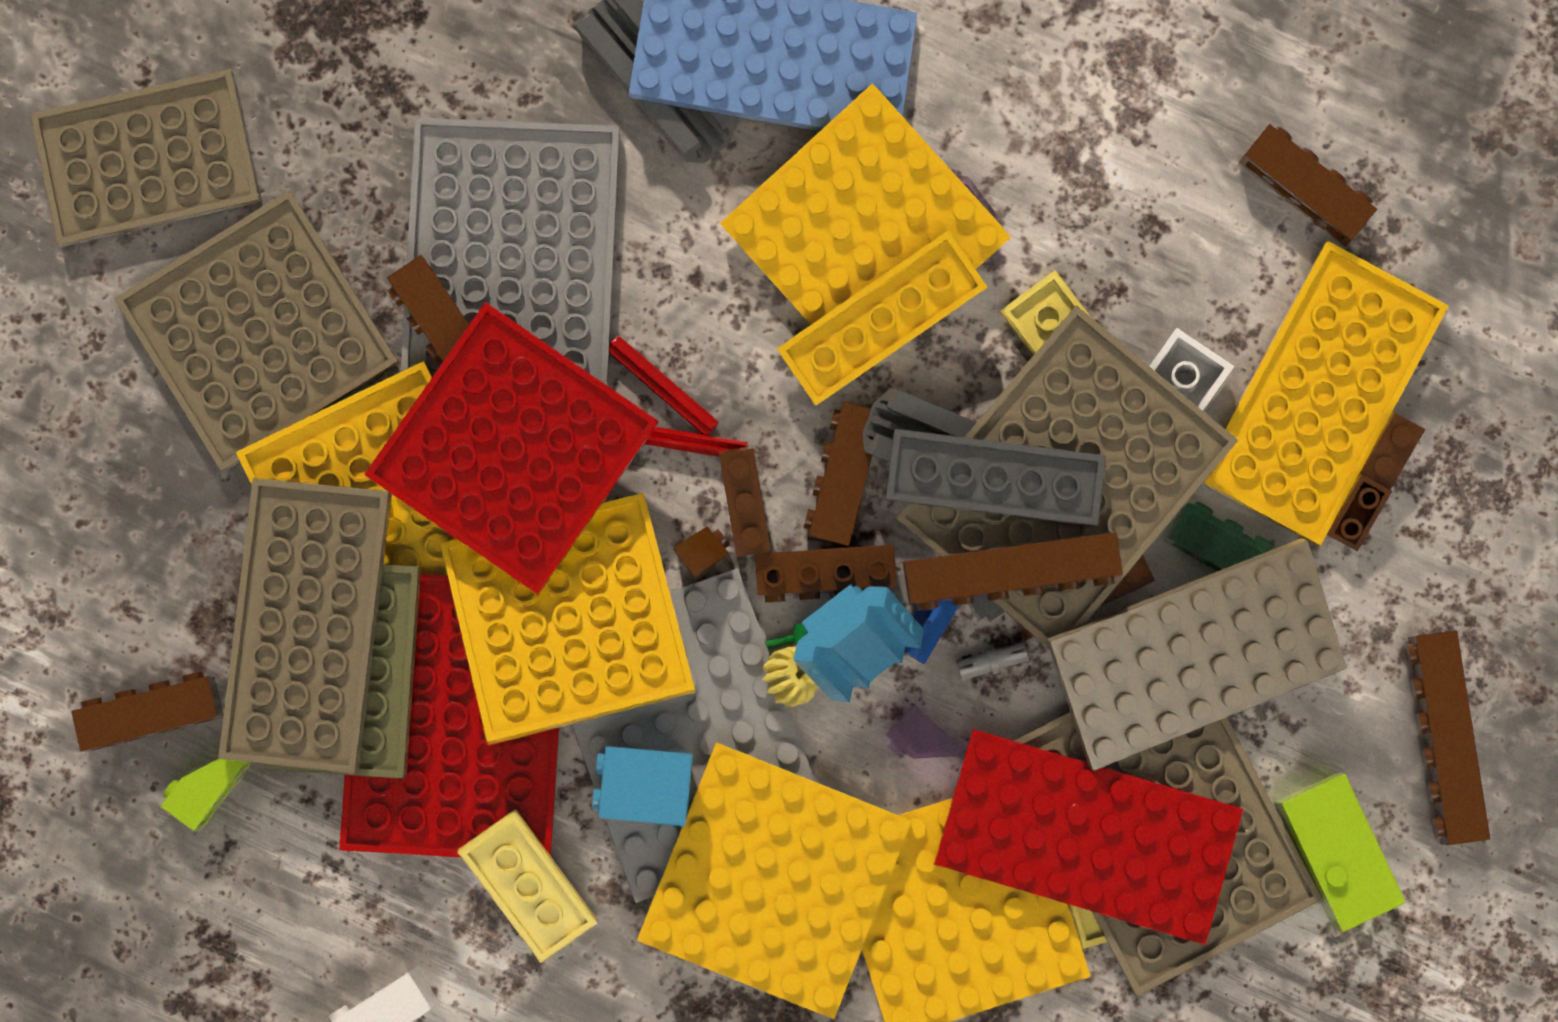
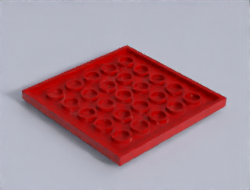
(511, 448)

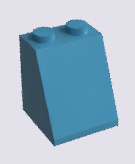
(643, 786)

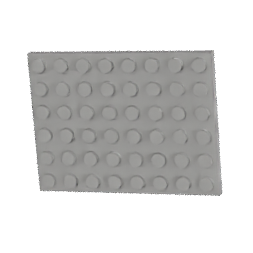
(519, 224)
(727, 708)

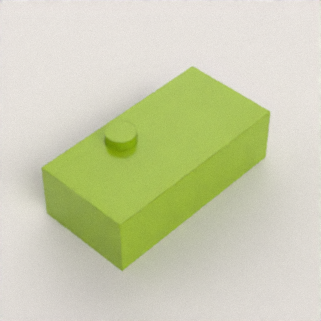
(1340, 852)

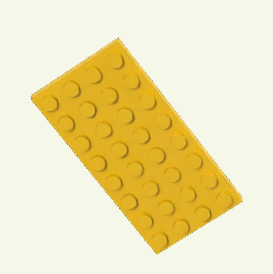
(1324, 392)

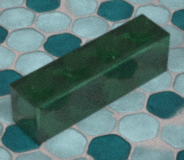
(1212, 540)

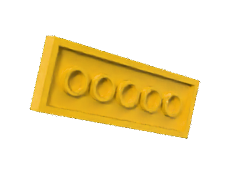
(882, 317)

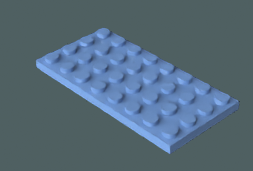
(771, 57)

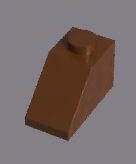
(702, 551)

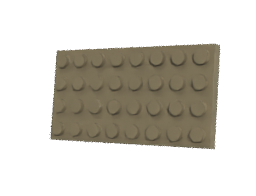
(305, 625)
(1197, 654)

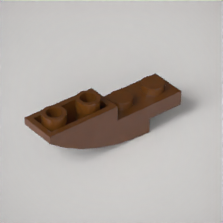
(1375, 481)

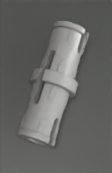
(992, 660)

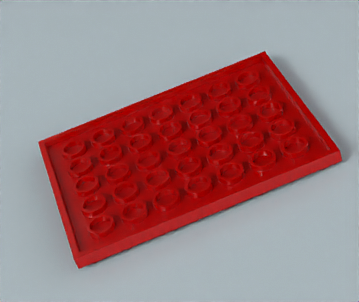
(453, 776)

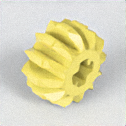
(787, 679)

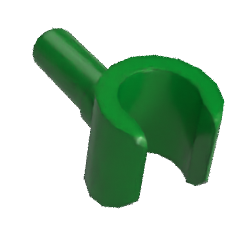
(788, 639)

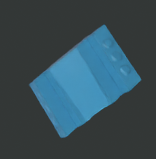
(855, 639)

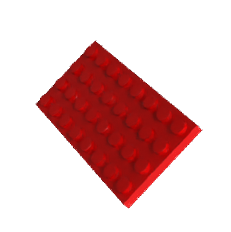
(1088, 836)

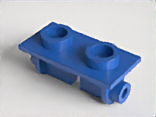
(934, 624)

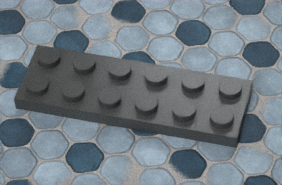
(995, 477)

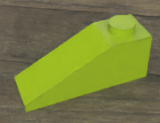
(202, 792)

